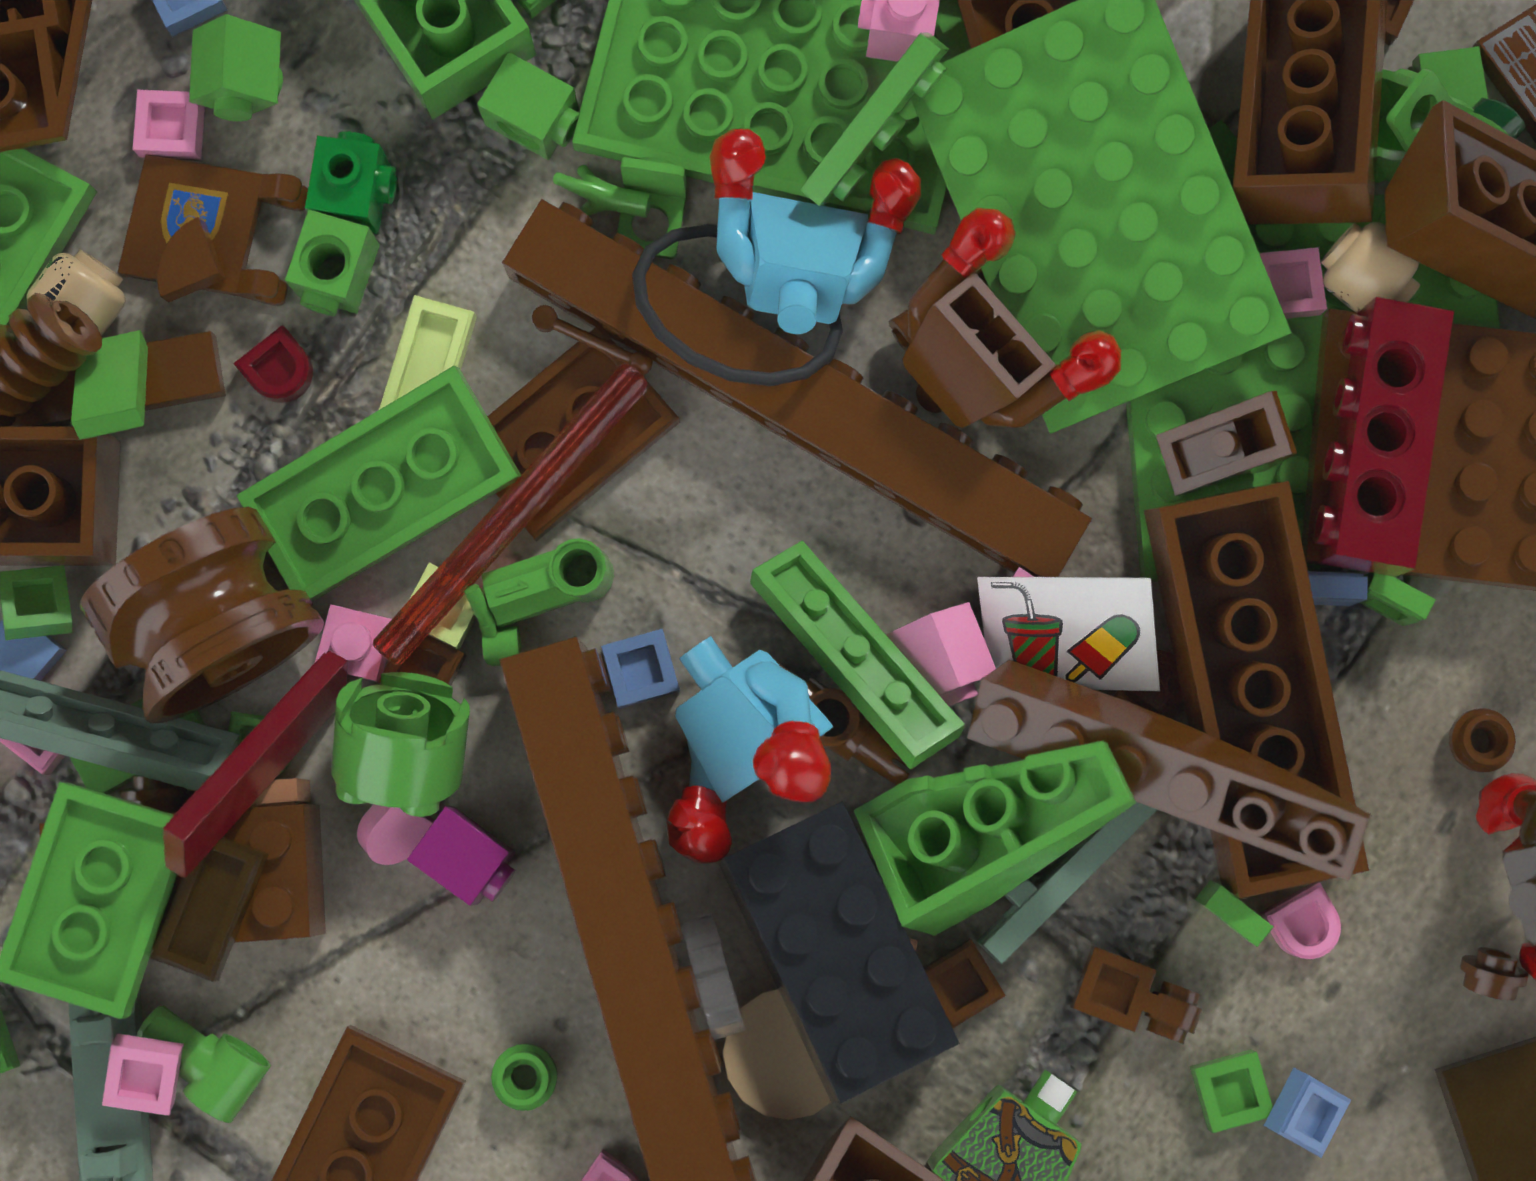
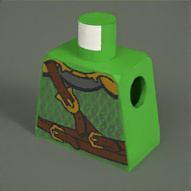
(1012, 1137)

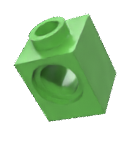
(530, 107)
(327, 238)

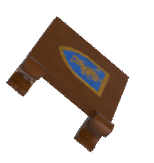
(229, 204)

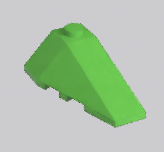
(981, 832)

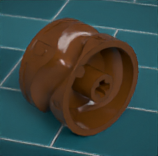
(199, 613)

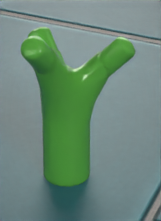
(603, 195)

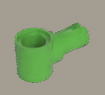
(217, 1070)

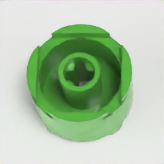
(399, 743)

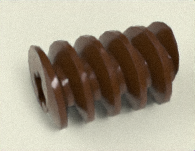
(41, 351)

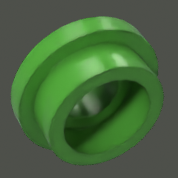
(505, 1085)

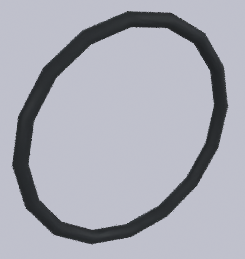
(699, 360)

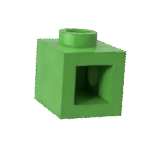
(235, 67)

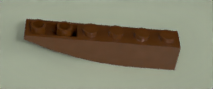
(1172, 766)

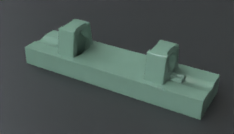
(1037, 902)
(104, 1125)

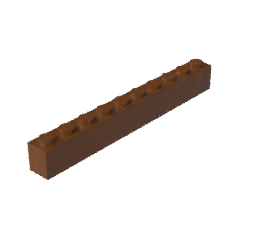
(827, 415)

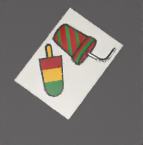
(1074, 628)

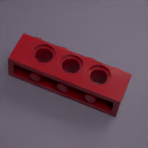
(1417, 344)

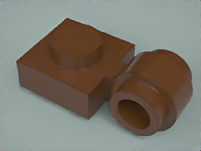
(1119, 992)

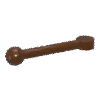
(546, 320)

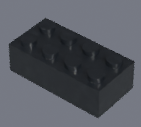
(838, 953)

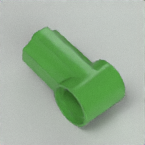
(542, 583)

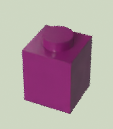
(464, 857)

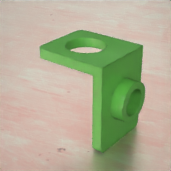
(668, 192)

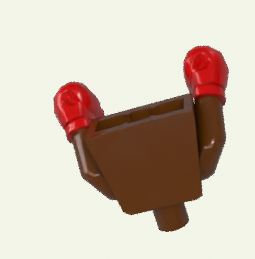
(976, 355)

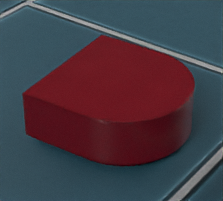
(277, 367)

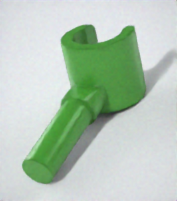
(496, 642)

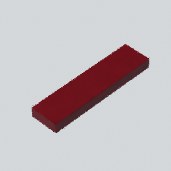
(253, 765)

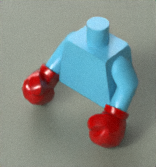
(799, 254)
(738, 730)

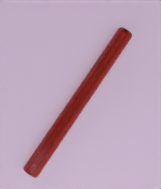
(510, 514)

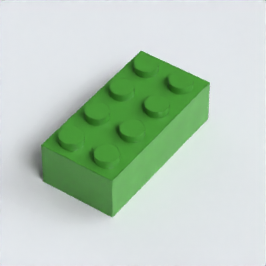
(448, 45)

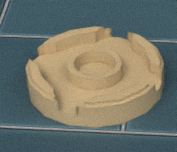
(771, 1063)

